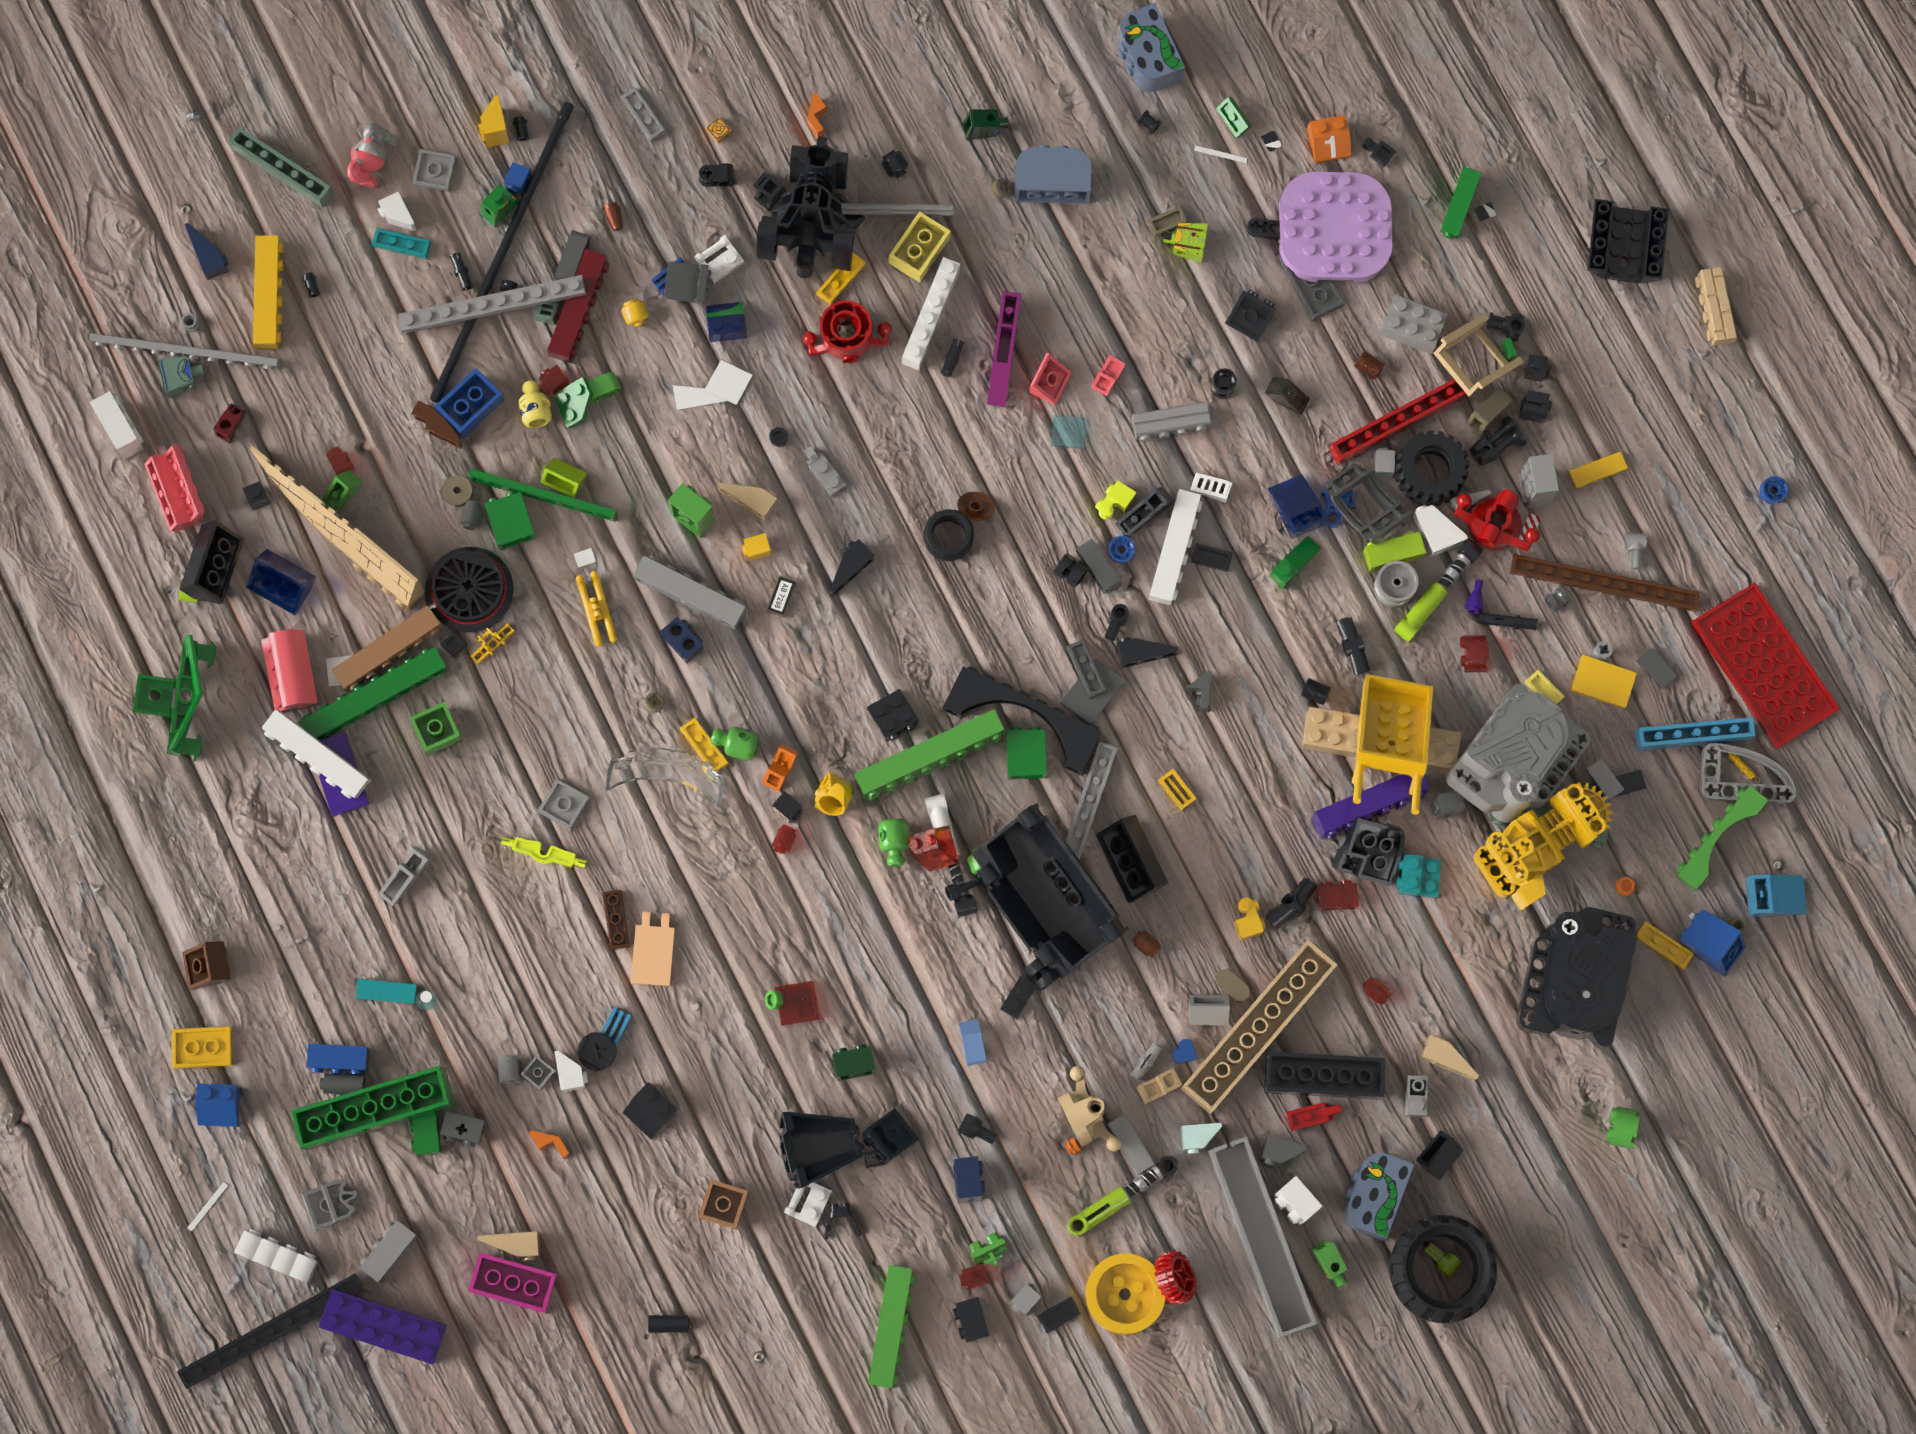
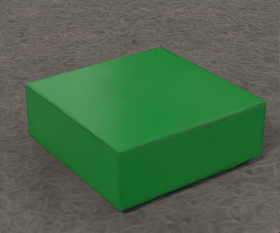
(1509, 349)

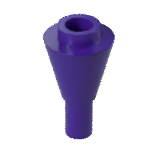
(1475, 603)

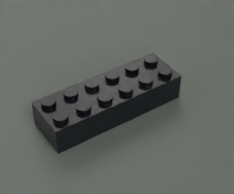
(1324, 1075)

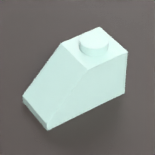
(1197, 1136)

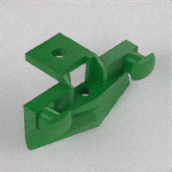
(182, 711)

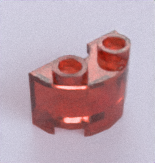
(1475, 653)

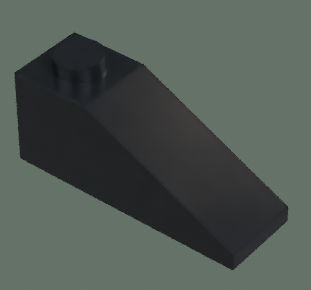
(1145, 511)
(853, 562)
(1140, 651)

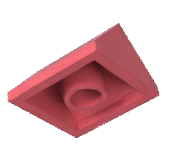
(1050, 379)

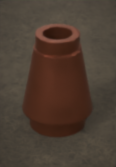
(613, 215)

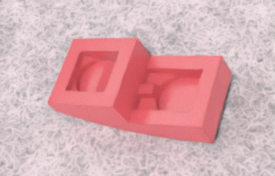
(1108, 375)

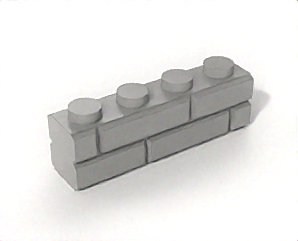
(1171, 421)

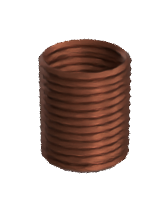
(1369, 365)

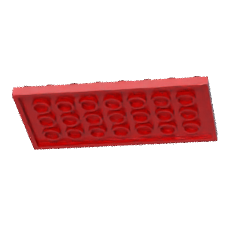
(1765, 665)

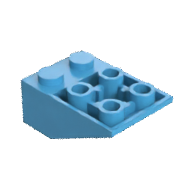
(1775, 895)

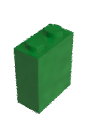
(510, 520)
(1026, 753)

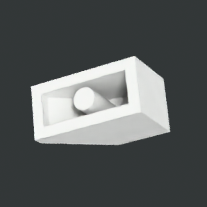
(396, 212)
(570, 1073)

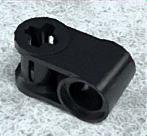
(718, 175)

